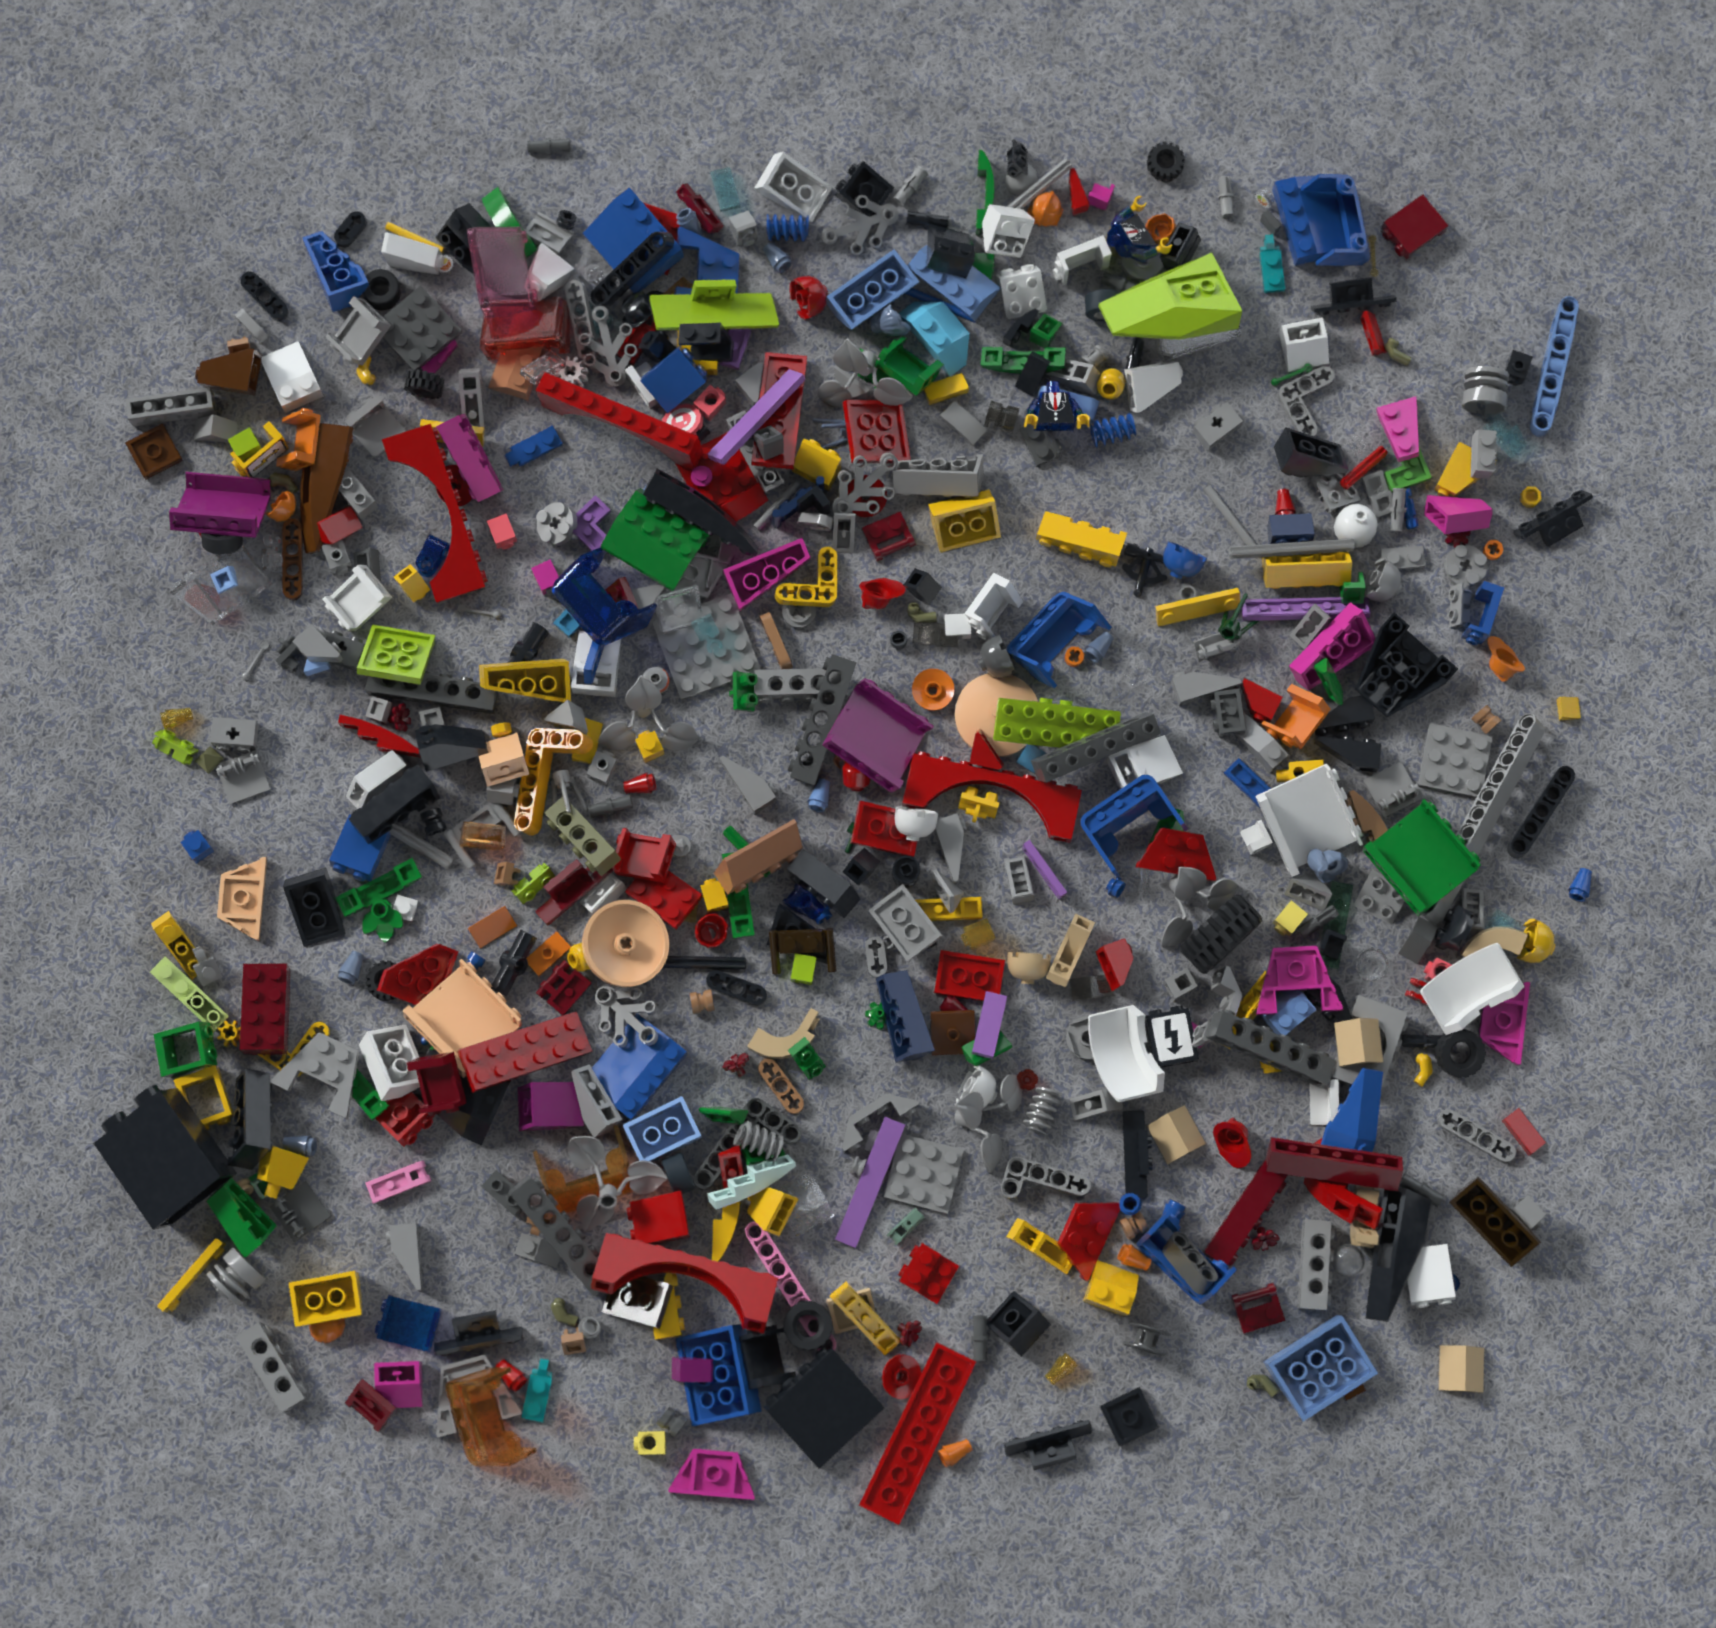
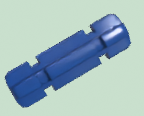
(1411, 522)

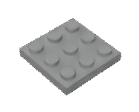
(1454, 760)
(924, 1173)

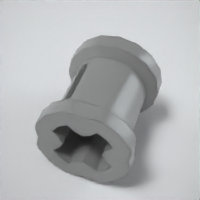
(1096, 357)

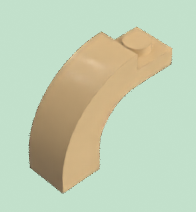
(1507, 937)
(1070, 950)
(777, 1047)
(1360, 1233)

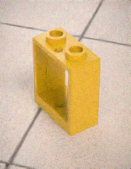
(201, 1076)

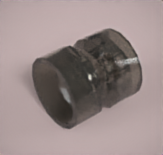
(1001, 417)

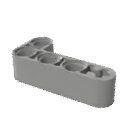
(1047, 1180)

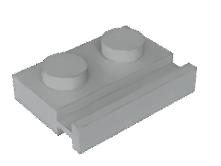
(546, 231)

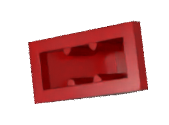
(983, 753)

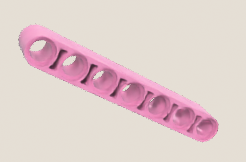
(788, 1276)

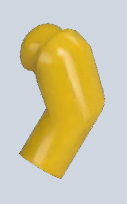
(364, 373)
(1425, 1069)

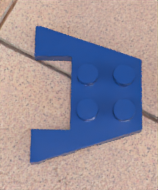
(713, 261)

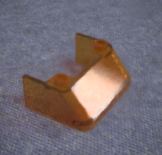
(570, 1193)
(480, 1419)

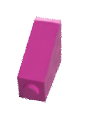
(1457, 514)

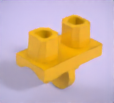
(978, 806)

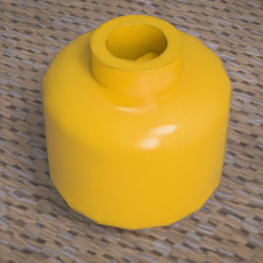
(1111, 383)
(576, 958)

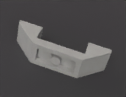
(766, 476)
(1227, 987)
(901, 1105)

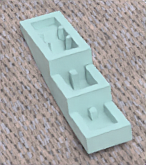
(758, 1178)

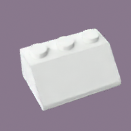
(386, 1058)

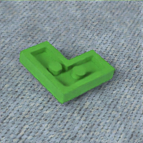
(1409, 474)

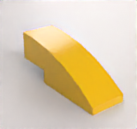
(724, 1230)
(1039, 1245)

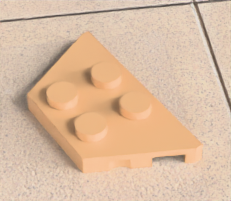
(243, 897)

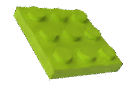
(396, 654)

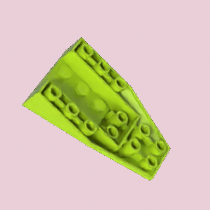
(1175, 304)

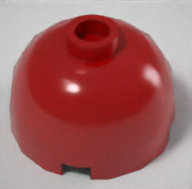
(810, 293)

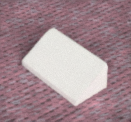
(603, 893)

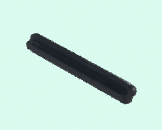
(705, 962)

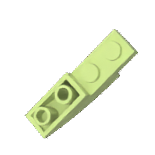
(189, 993)

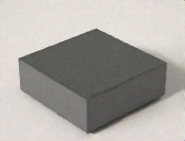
(1270, 222)

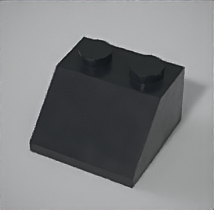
(1017, 1323)

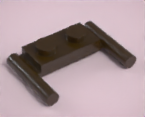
(802, 942)

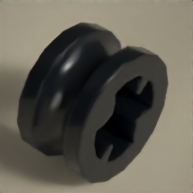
(566, 219)

